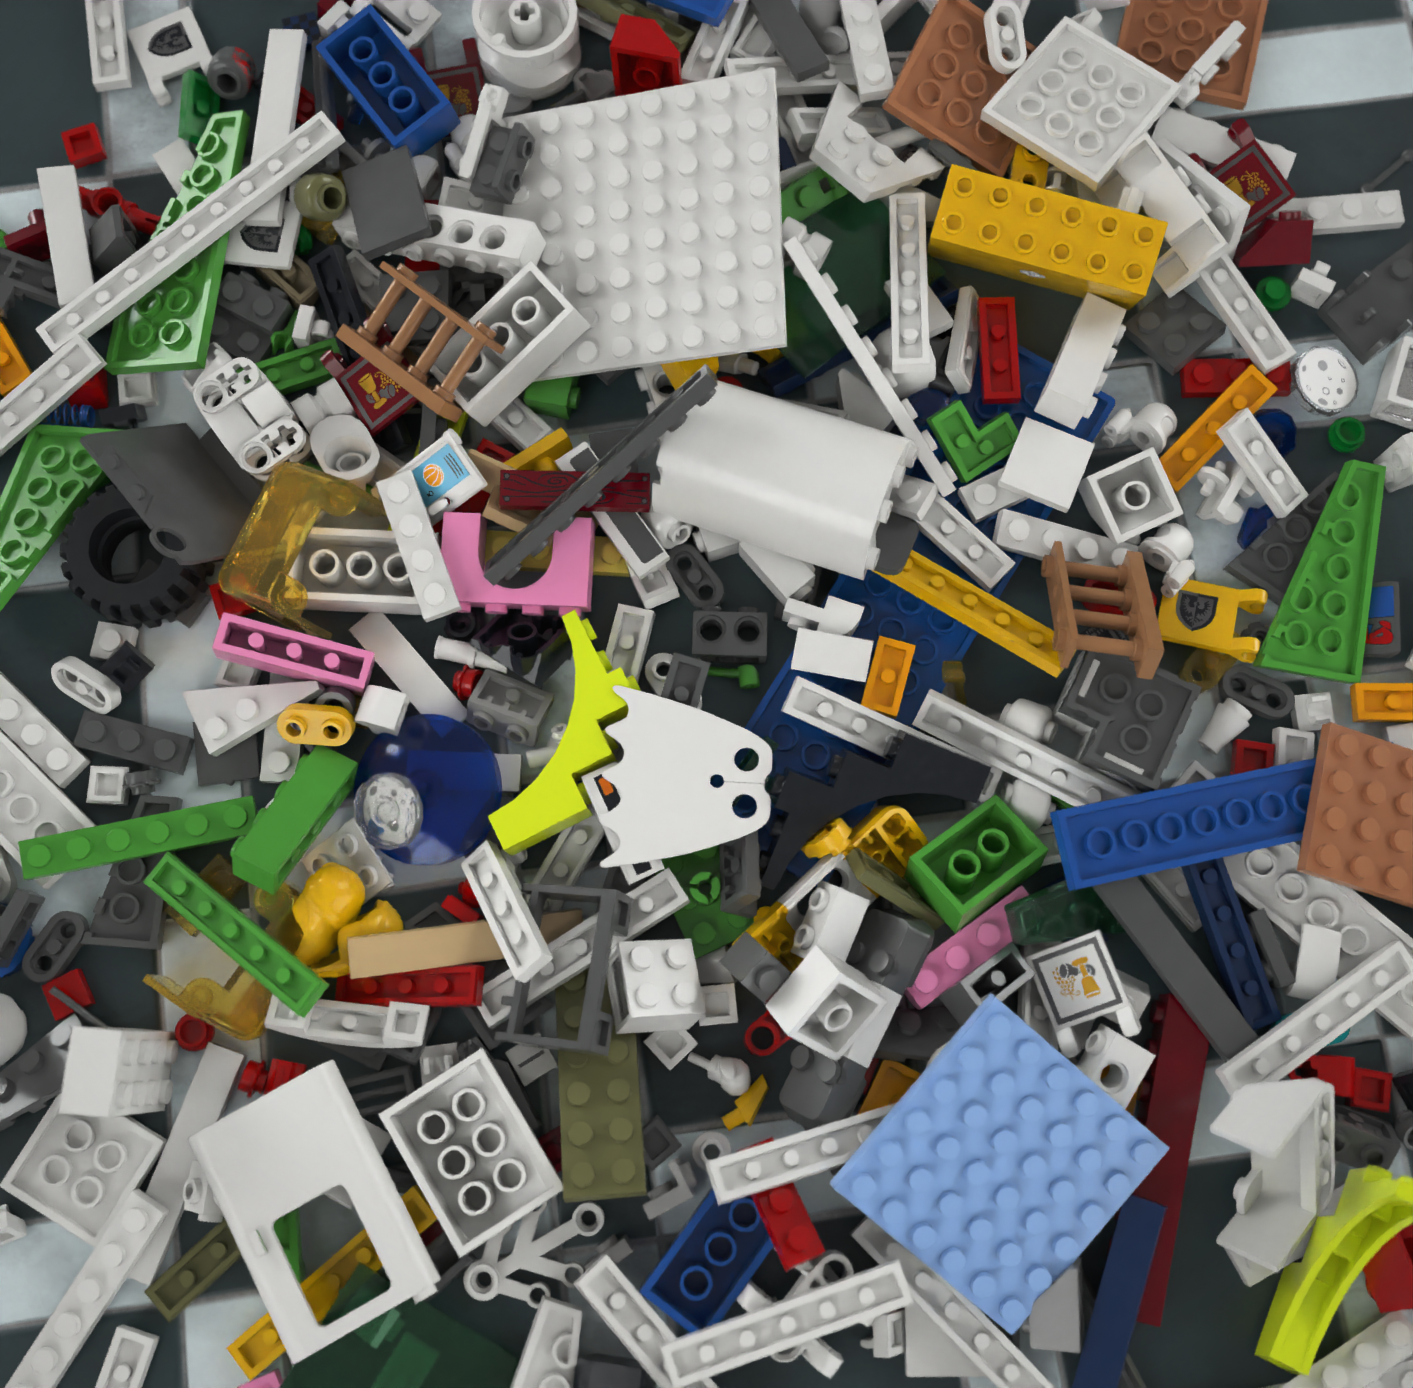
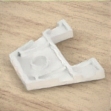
(860, 160)

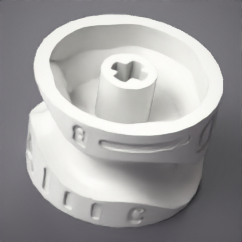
(528, 44)

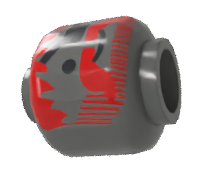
(231, 73)

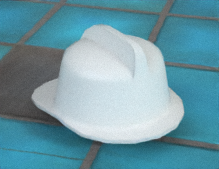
(345, 449)

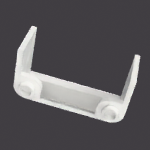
(1291, 1165)

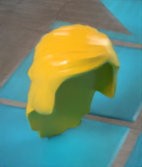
(327, 903)
(379, 919)

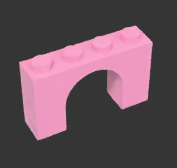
(562, 588)

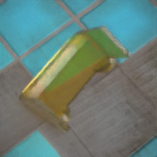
(275, 534)
(243, 1001)

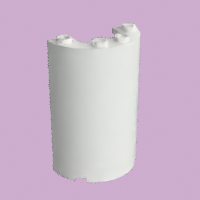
(782, 478)

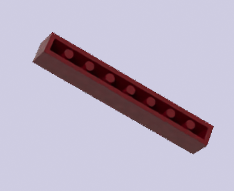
(1169, 1110)

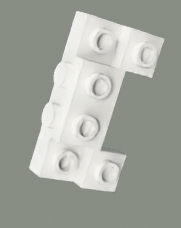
(1189, 230)

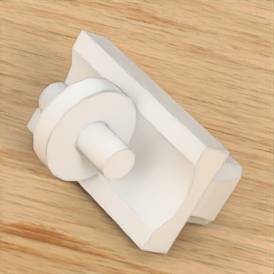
(1220, 488)

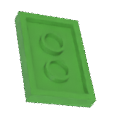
(702, 917)

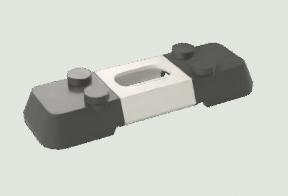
(890, 954)

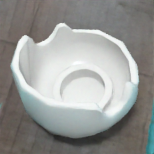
(215, 359)

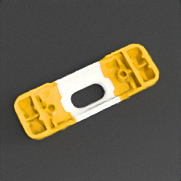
(883, 834)

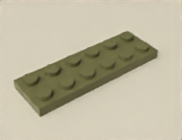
(598, 1107)

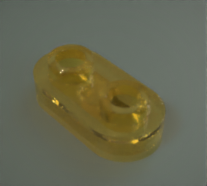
(1209, 664)

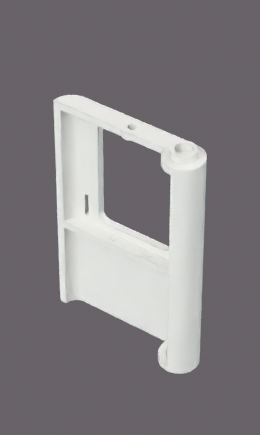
(284, 1155)

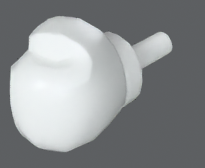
(728, 1071)

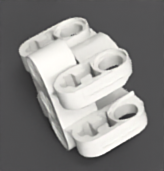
(252, 418)
(816, 1350)

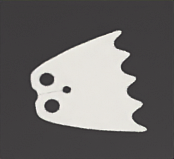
(666, 780)

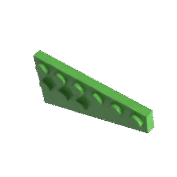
(40, 496)
(1327, 603)

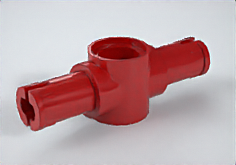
(98, 201)

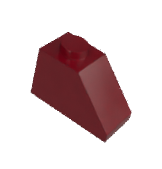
(1277, 241)

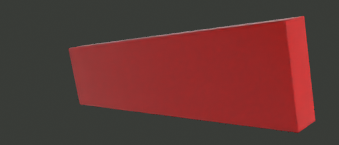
(433, 987)

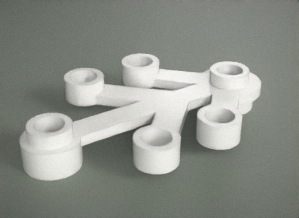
(528, 1255)

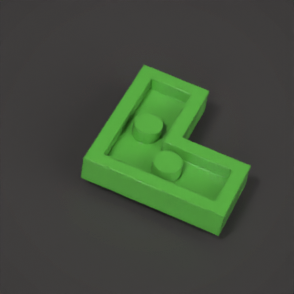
(971, 448)

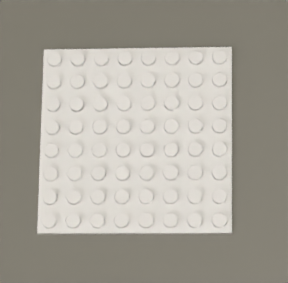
(661, 221)

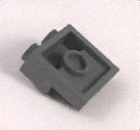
(248, 317)

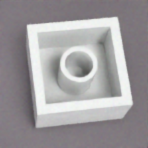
(826, 1003)

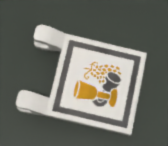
(1079, 985)

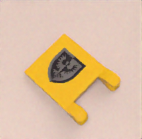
(1206, 617)

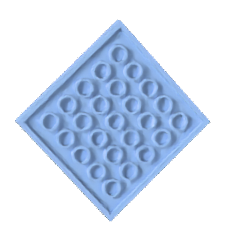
(999, 1164)

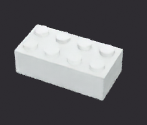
(534, 328)
(355, 572)
(118, 1071)

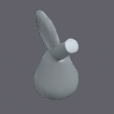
(822, 21)

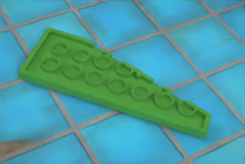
(175, 319)

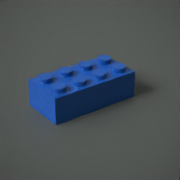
(388, 83)
(708, 1262)

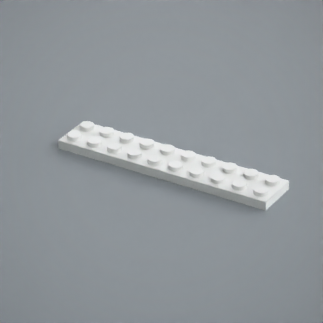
(1271, 881)

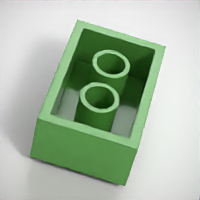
(975, 863)

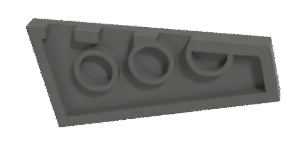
(1276, 553)
(129, 910)

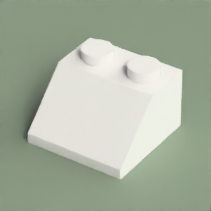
(1130, 496)

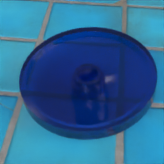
(454, 780)

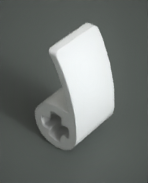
(1316, 962)

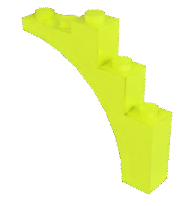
(555, 797)
(1339, 1247)

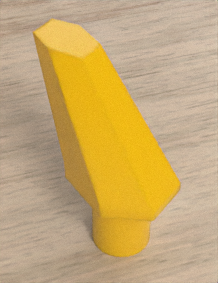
(747, 1105)

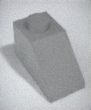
(1058, 1314)

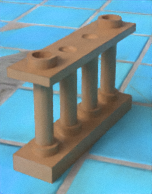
(389, 357)
(1133, 598)

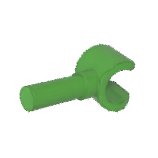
(284, 338)
(747, 675)

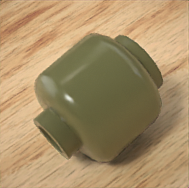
(320, 197)

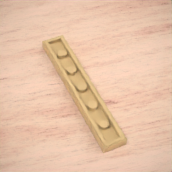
(441, 945)

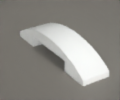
(406, 667)
(353, 1023)

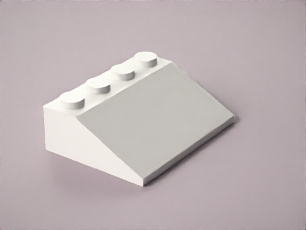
(471, 1152)

